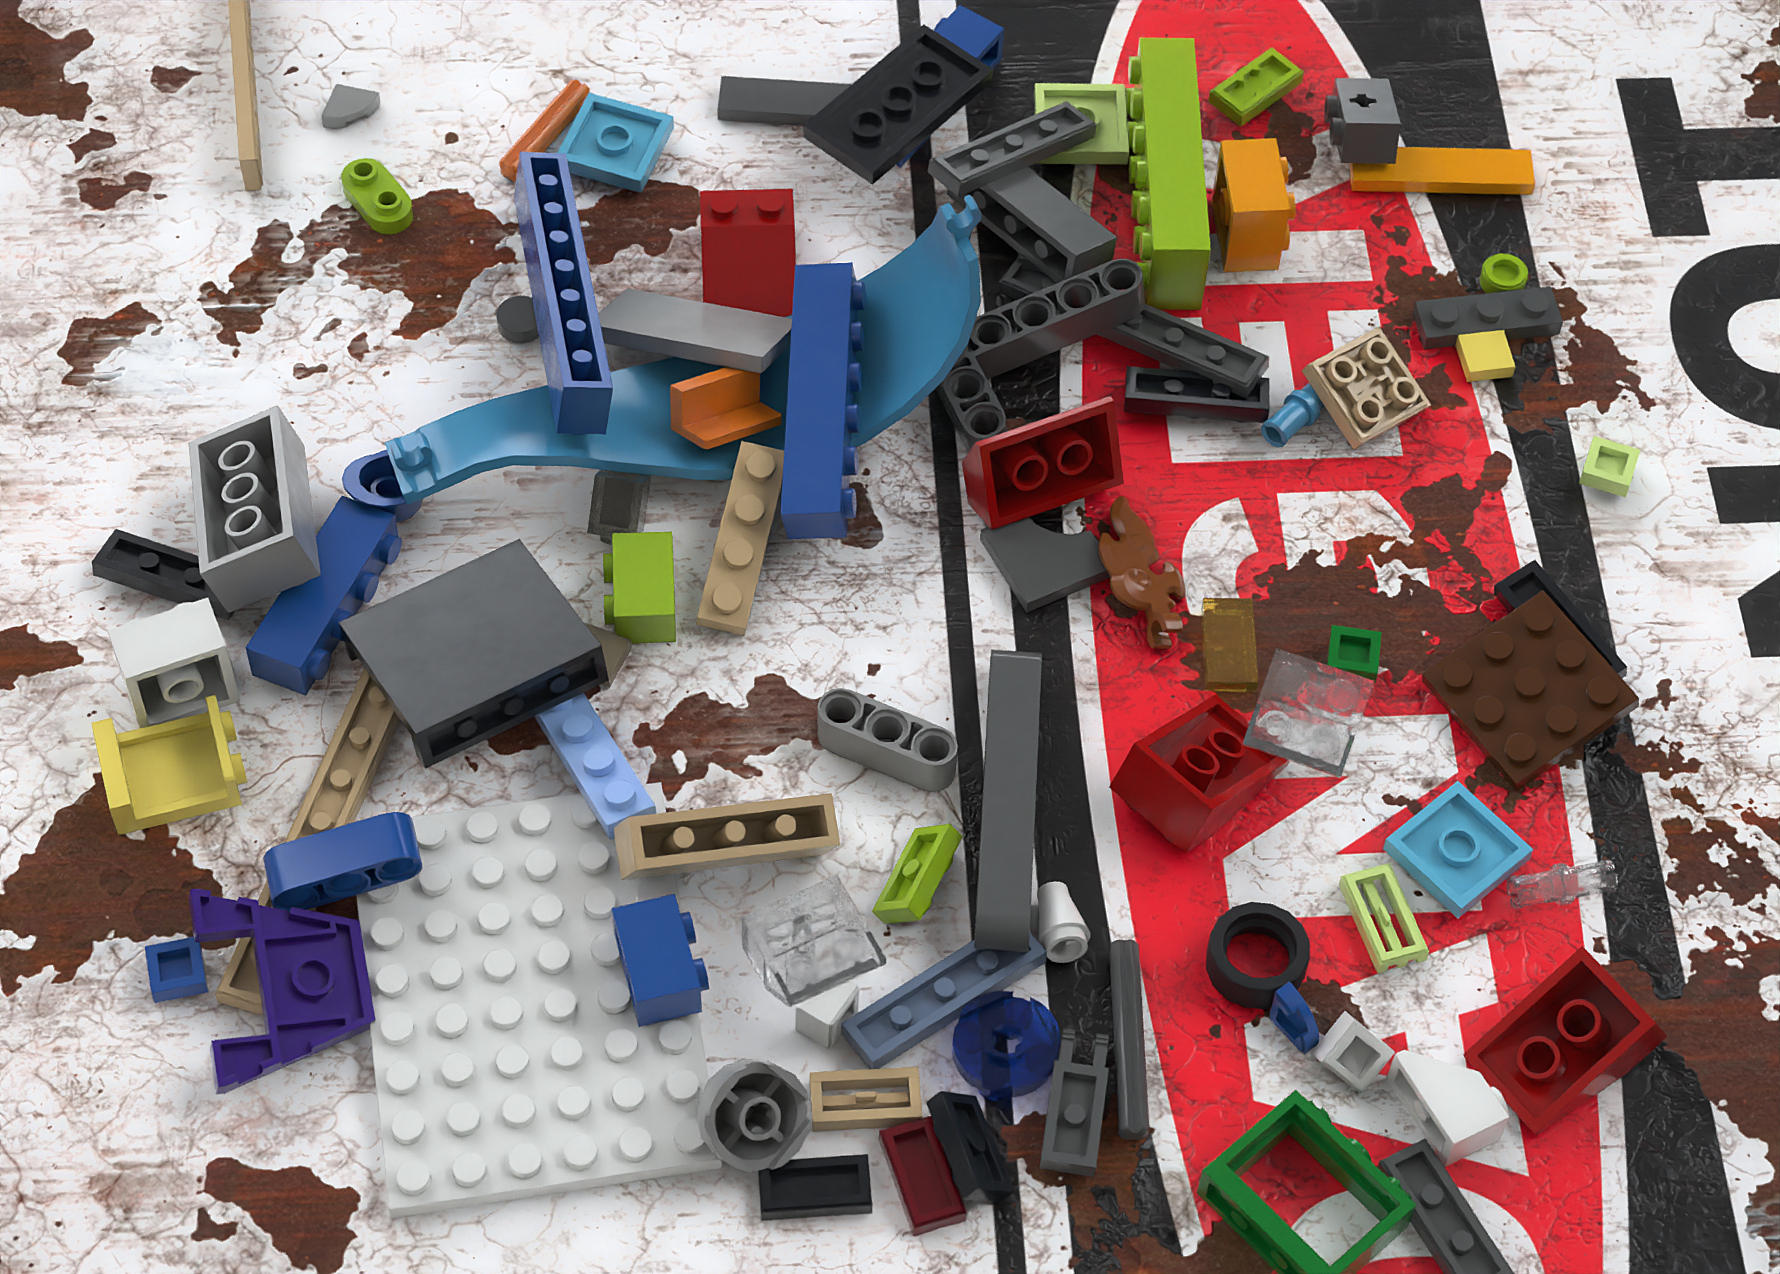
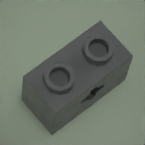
(1363, 120)

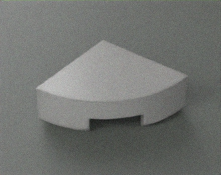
(349, 104)

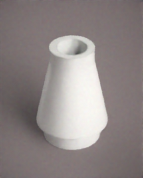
(1060, 924)

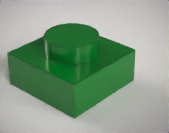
(1354, 651)

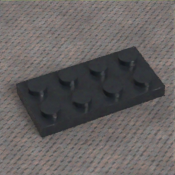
(897, 104)

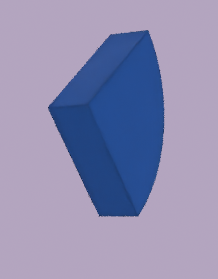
(1294, 1018)

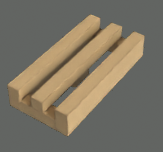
(867, 1118)

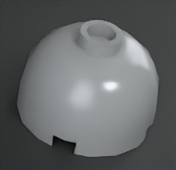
(753, 1115)

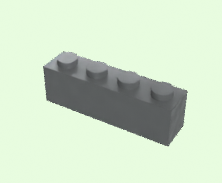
(1042, 224)

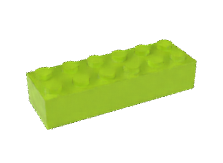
(1168, 173)

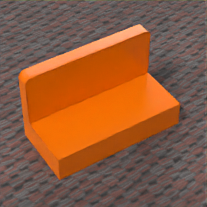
(720, 407)

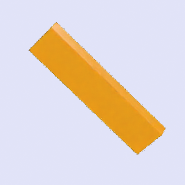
(1449, 172)

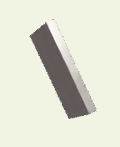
(695, 330)

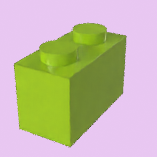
(642, 587)

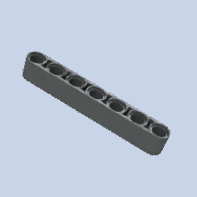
(1008, 802)

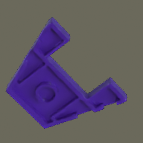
(308, 981)

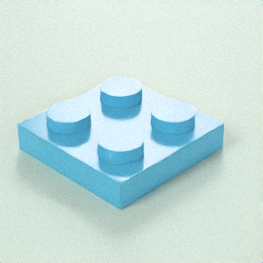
(616, 142)
(1457, 849)

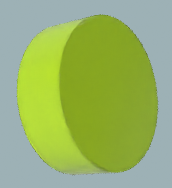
(1503, 274)

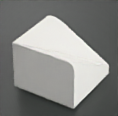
(822, 1015)
(1353, 1052)

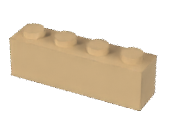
(726, 836)

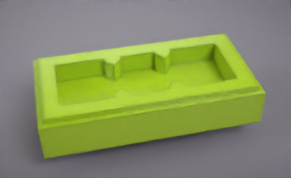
(1256, 86)

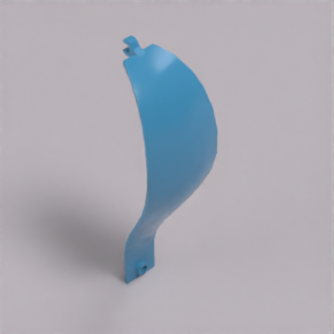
(913, 334)

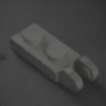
(1075, 1109)

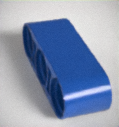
(343, 862)

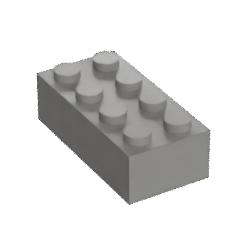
(253, 509)

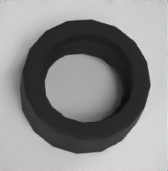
(1261, 919)

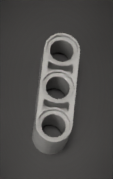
(874, 720)

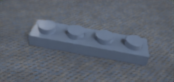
(934, 1000)

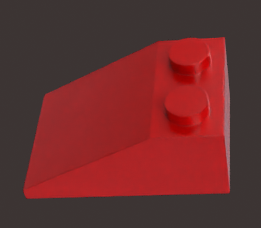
(748, 249)
(1194, 773)
(1564, 1042)

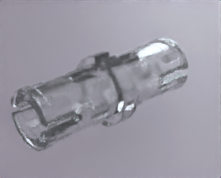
(1562, 884)

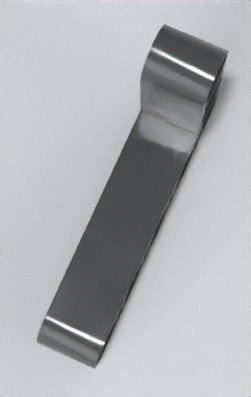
(1019, 342)

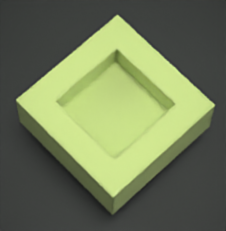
(1609, 466)

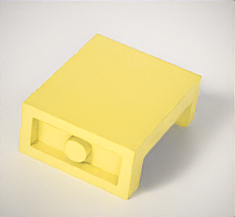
(169, 769)

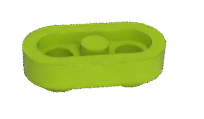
(370, 188)

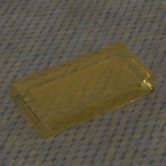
(1229, 644)

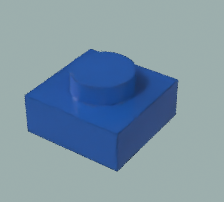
(176, 969)

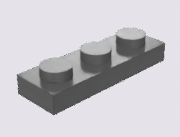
(1517, 312)

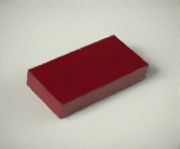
(922, 1176)

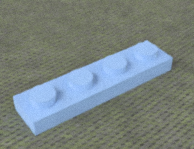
(595, 763)

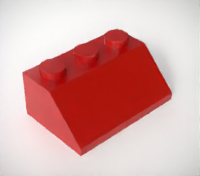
(1044, 464)

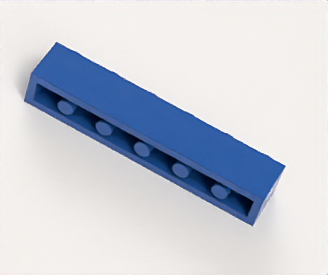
(821, 400)

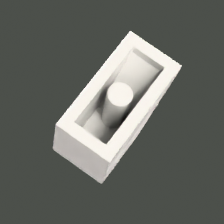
(1449, 1104)

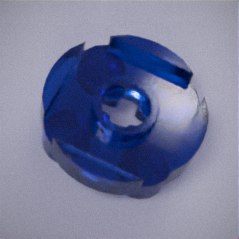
(998, 1073)

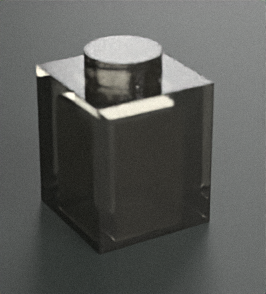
(618, 504)

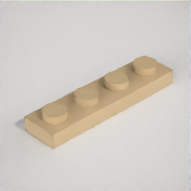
(742, 539)

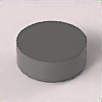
(517, 319)

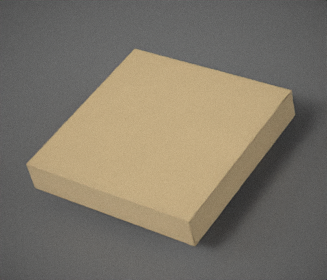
(1366, 388)

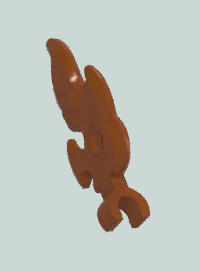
(1132, 579)

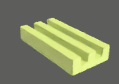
(1397, 954)

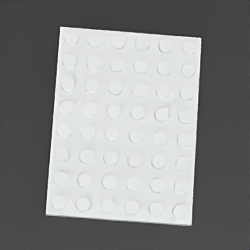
(510, 1018)

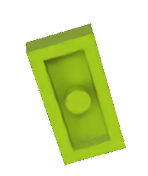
(917, 874)

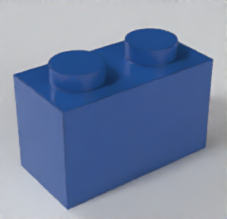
(658, 959)

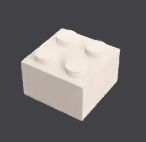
(174, 663)

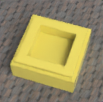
(1485, 356)

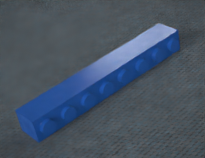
(562, 295)

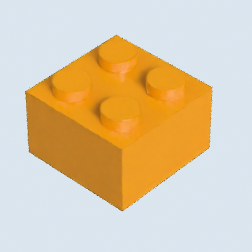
(1252, 205)

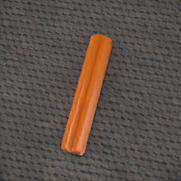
(546, 126)

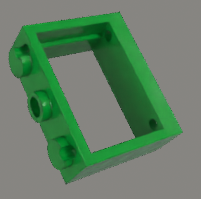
(1341, 1157)

